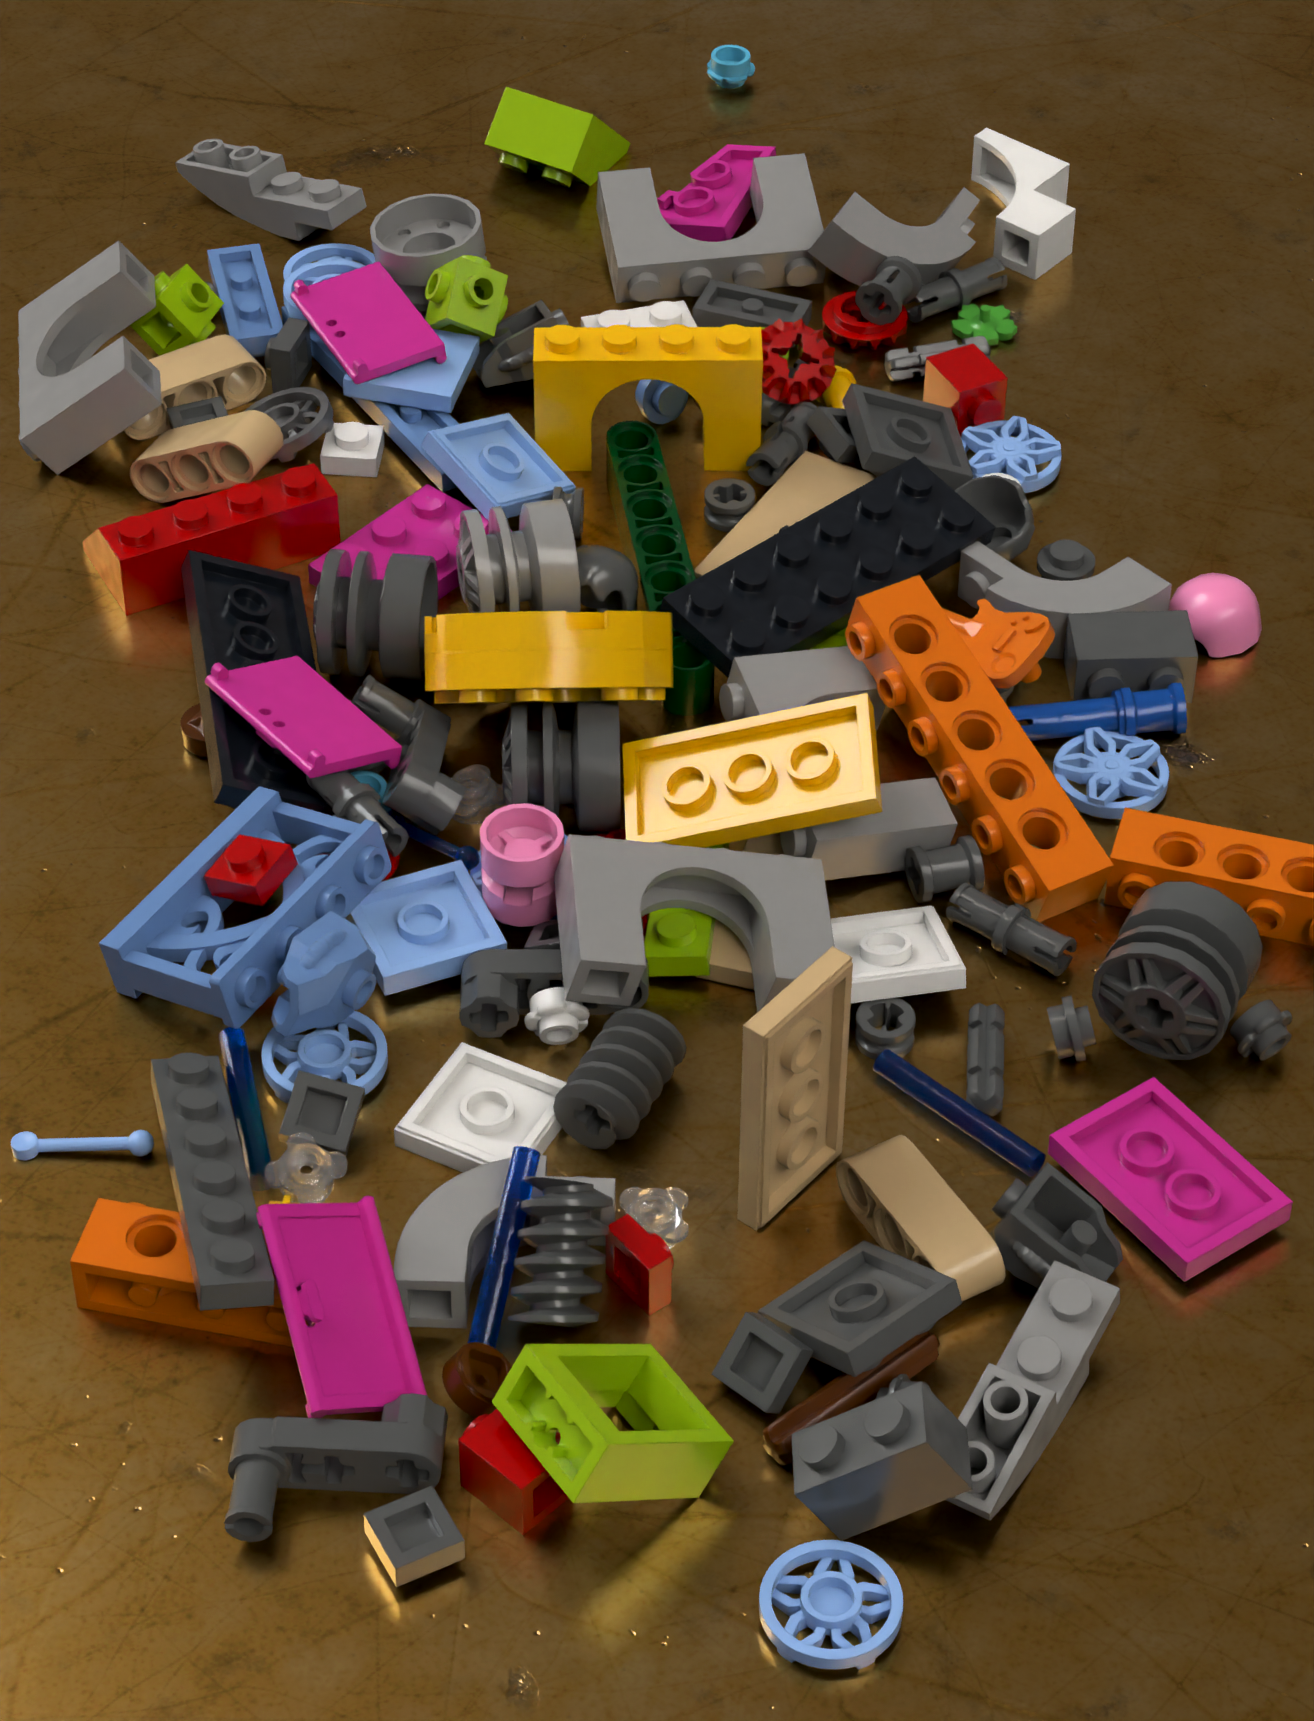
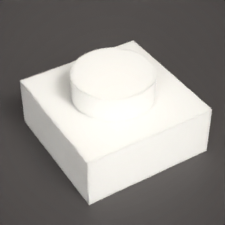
(352, 450)

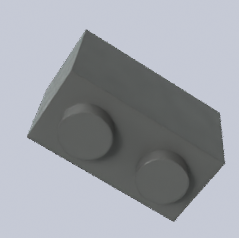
(1129, 651)
(881, 1461)

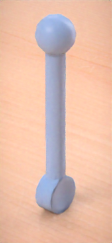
(27, 1145)

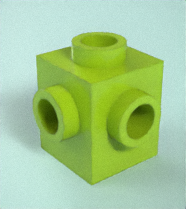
(466, 297)
(181, 312)

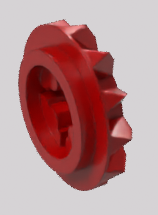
(845, 323)
(811, 378)

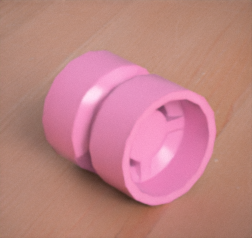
(519, 863)

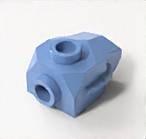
(325, 976)

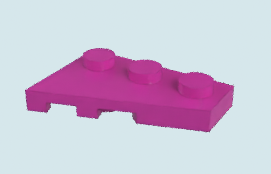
(716, 197)

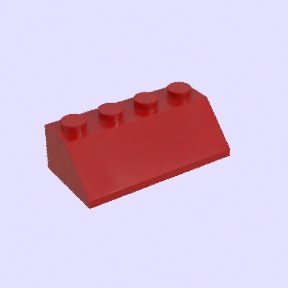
(254, 523)

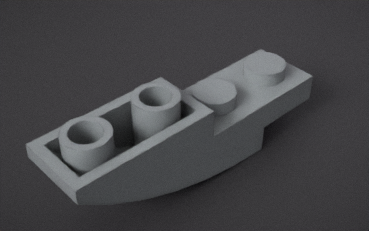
(262, 192)
(1033, 1384)

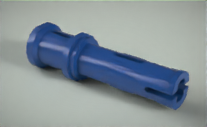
(1122, 713)

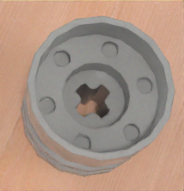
(422, 235)
(520, 565)

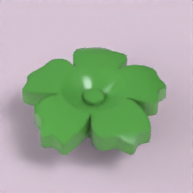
(985, 321)

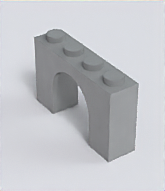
(657, 262)
(65, 394)
(858, 846)
(609, 884)

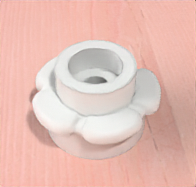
(554, 1018)

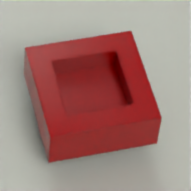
(250, 870)
(639, 1264)

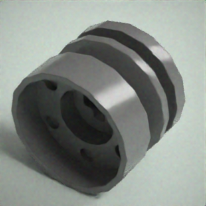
(368, 614)
(566, 765)
(1177, 970)

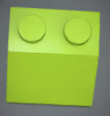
(553, 139)

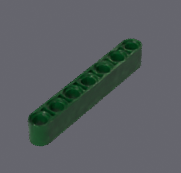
(657, 548)

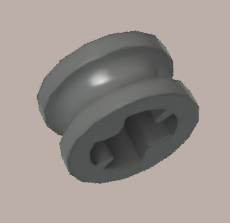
(727, 503)
(575, 507)
(885, 1013)

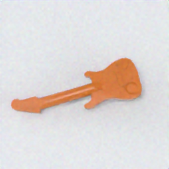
(1005, 642)

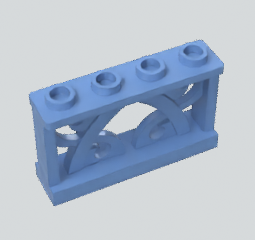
(187, 924)

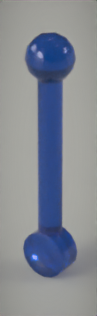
(467, 854)

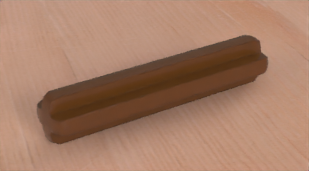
(848, 1393)

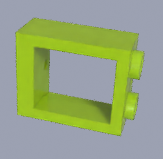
(563, 1388)

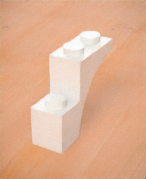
(1033, 185)

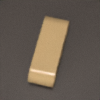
(199, 373)
(206, 456)
(919, 1215)

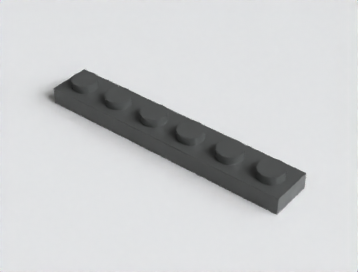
(211, 1183)

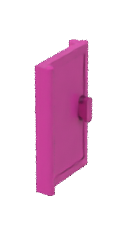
(368, 322)
(304, 716)
(341, 1281)

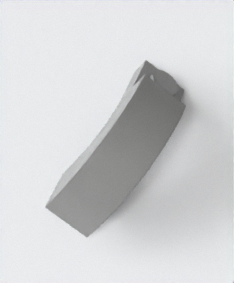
(864, 237)
(1010, 589)
(451, 1239)

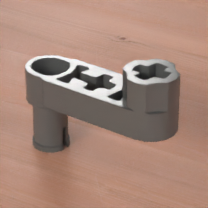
(416, 784)
(502, 981)
(381, 1456)

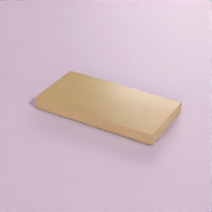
(799, 492)
(793, 1087)

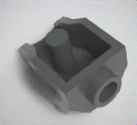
(510, 352)
(1051, 1223)

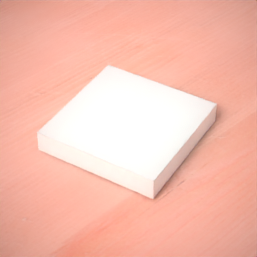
(898, 954)
(480, 1111)

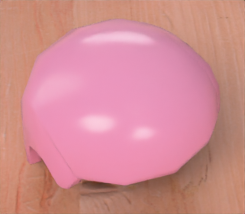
(1220, 612)

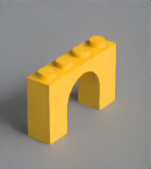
(710, 363)

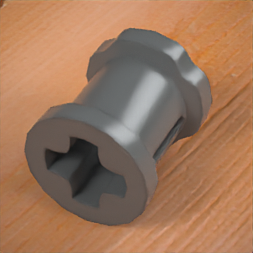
(885, 289)
(944, 868)

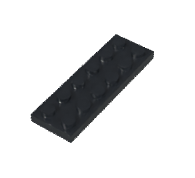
(807, 577)
(242, 620)

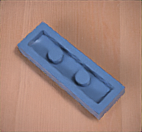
(247, 294)

